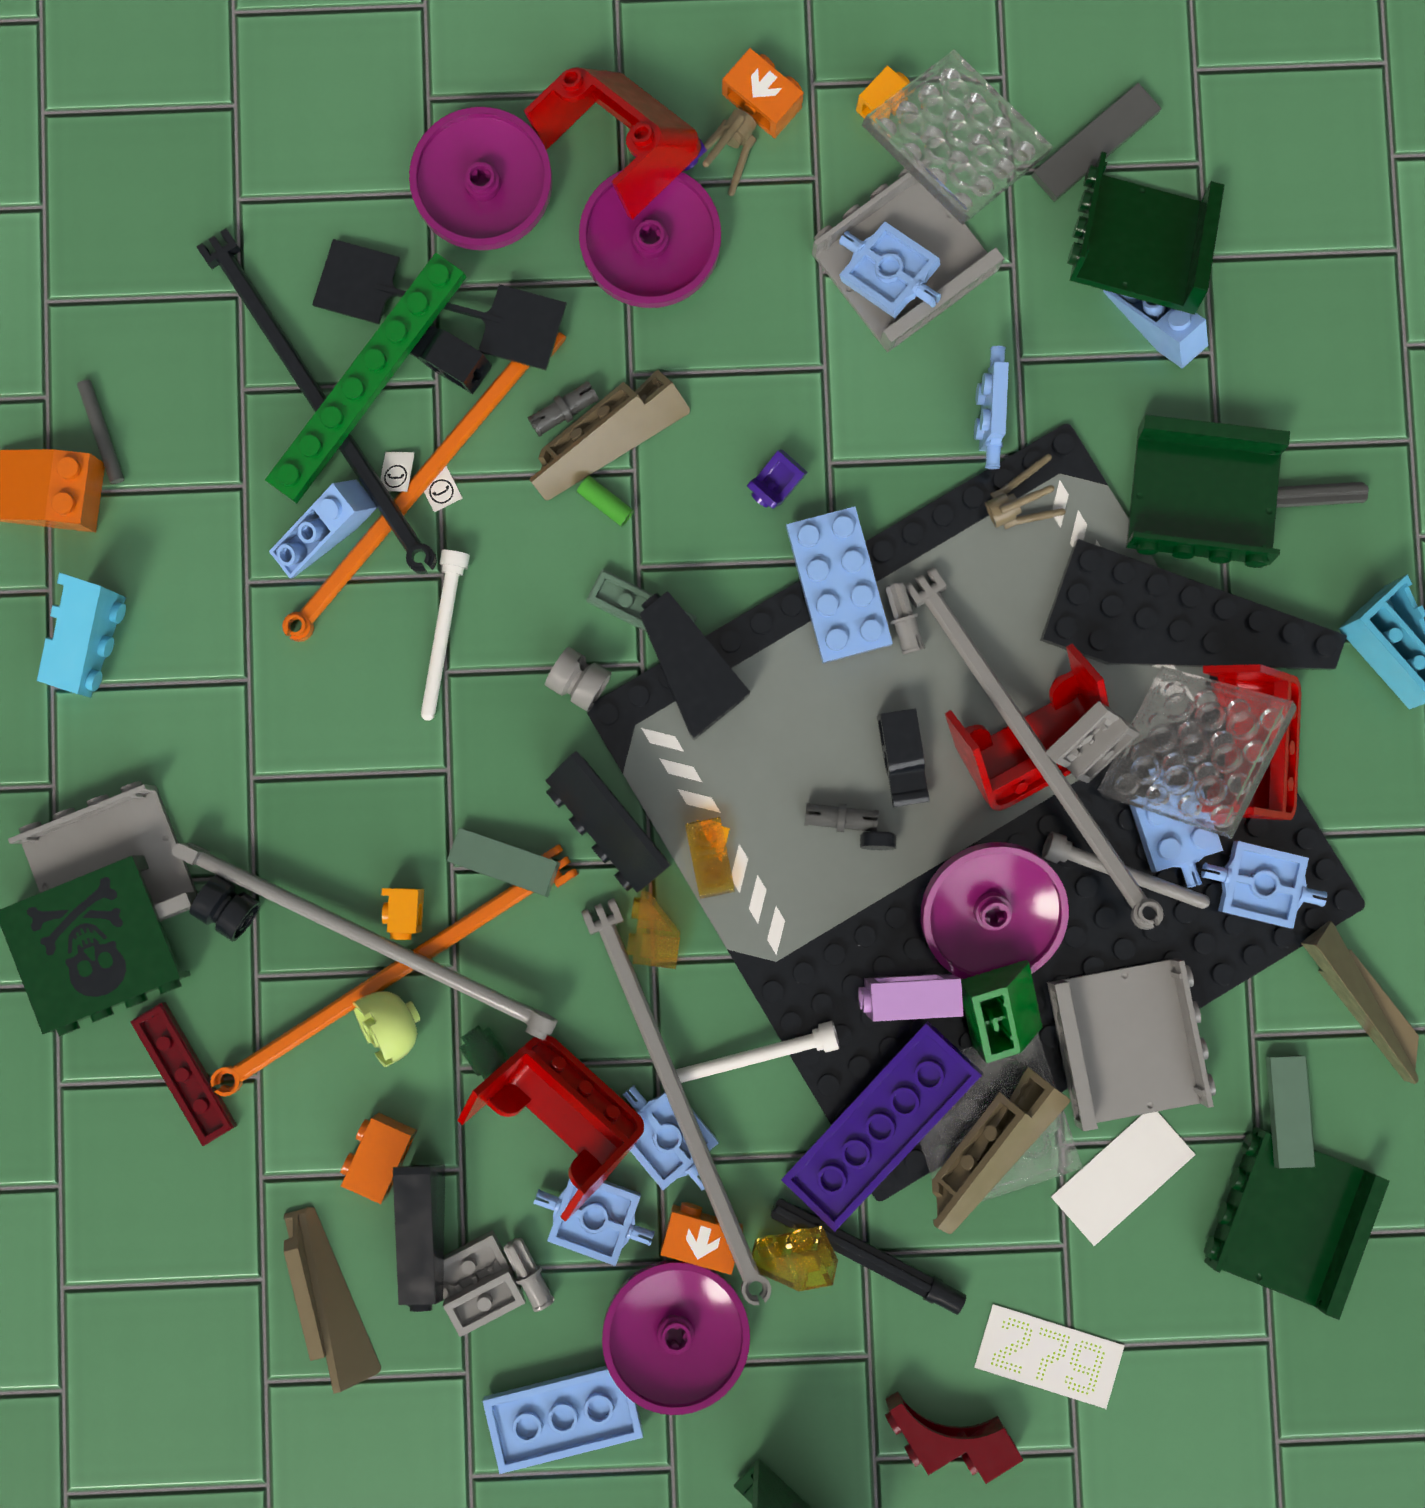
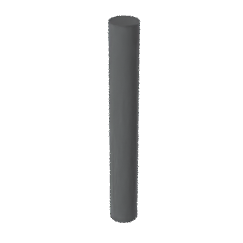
(100, 432)

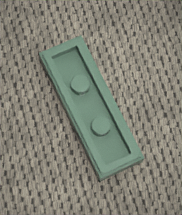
(620, 598)
(503, 862)
(1290, 1112)

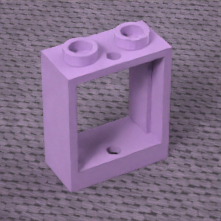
(911, 997)

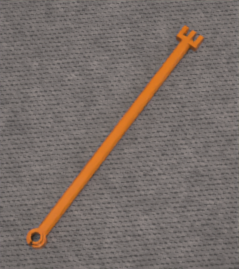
(405, 500)
(379, 982)

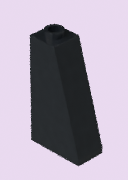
(694, 670)
(419, 1234)

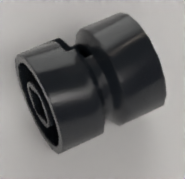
(225, 908)

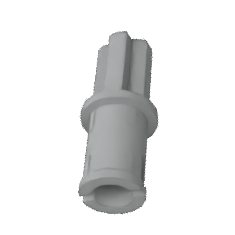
(904, 619)
(528, 1274)

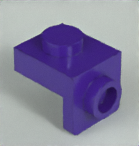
(776, 480)

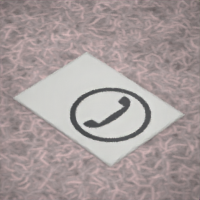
(397, 470)
(442, 491)

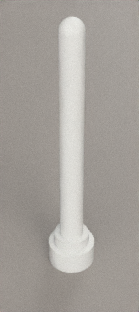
(453, 567)
(822, 1038)

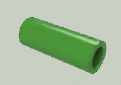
(605, 501)

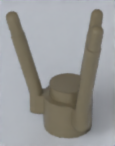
(733, 132)
(1004, 508)

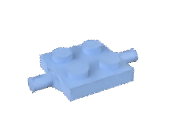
(889, 269)
(993, 400)
(1174, 843)
(1263, 884)
(662, 1145)
(599, 1225)

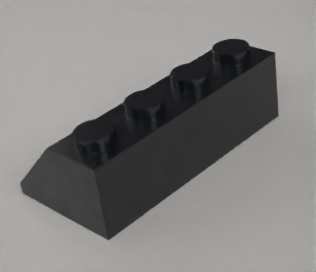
(607, 822)

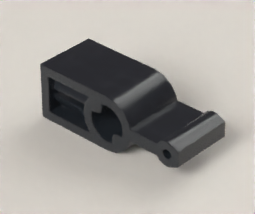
(452, 358)
(903, 757)

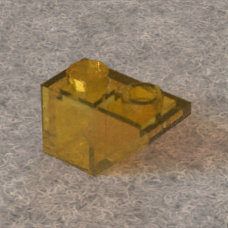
(656, 934)
(797, 1258)

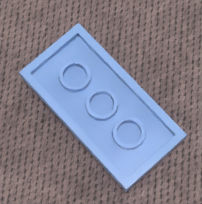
(839, 584)
(559, 1419)

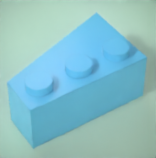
(80, 636)
(1392, 639)

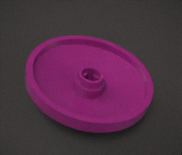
(480, 178)
(660, 252)
(994, 909)
(675, 1337)

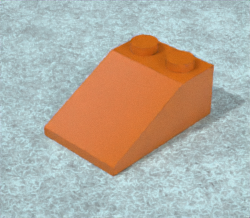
(50, 488)

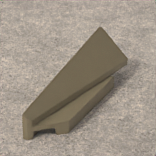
(607, 432)
(1365, 999)
(994, 1147)
(325, 1303)

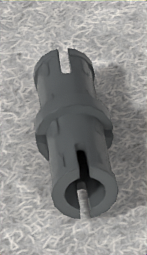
(563, 408)
(841, 817)

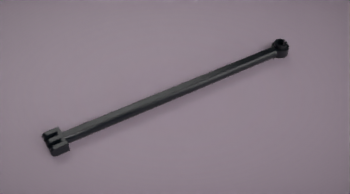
(358, 462)

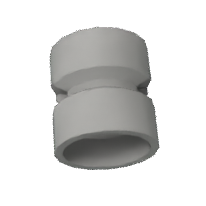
(578, 679)

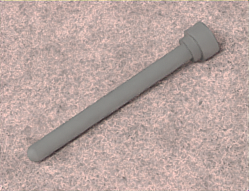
(1059, 849)

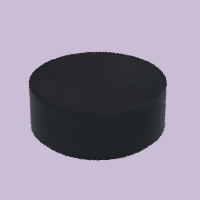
(878, 840)

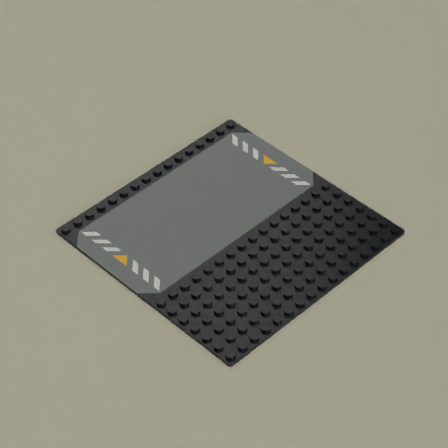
(823, 912)

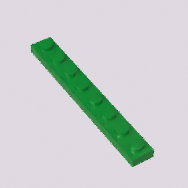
(366, 378)

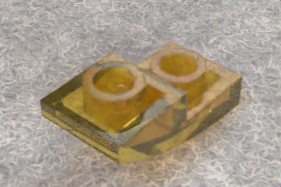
(710, 857)

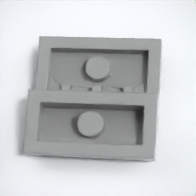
(1092, 742)
(479, 1284)

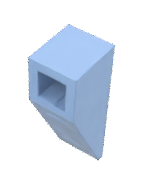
(1170, 331)
(323, 526)

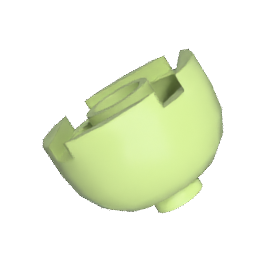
(387, 1024)

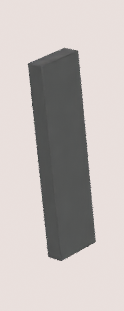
(1101, 135)

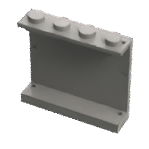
(927, 222)
(108, 833)
(1131, 1042)

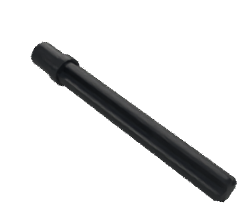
(928, 1287)

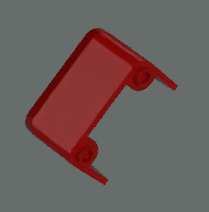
(656, 134)
(1000, 762)
(1278, 788)
(570, 1103)

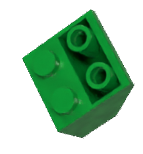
(1001, 1010)

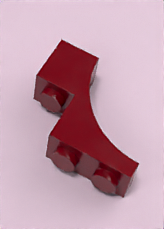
(982, 1446)

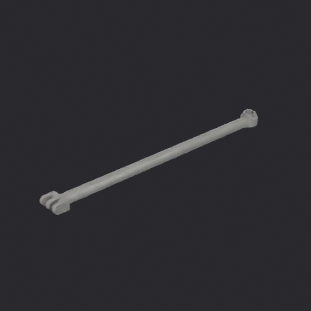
(1034, 748)
(538, 1022)
(677, 1098)

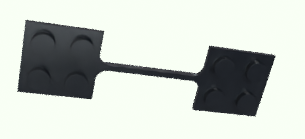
(517, 326)

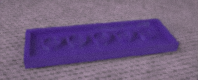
(882, 1126)

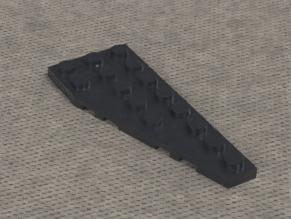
(1150, 617)

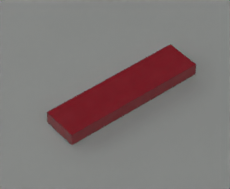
(183, 1073)

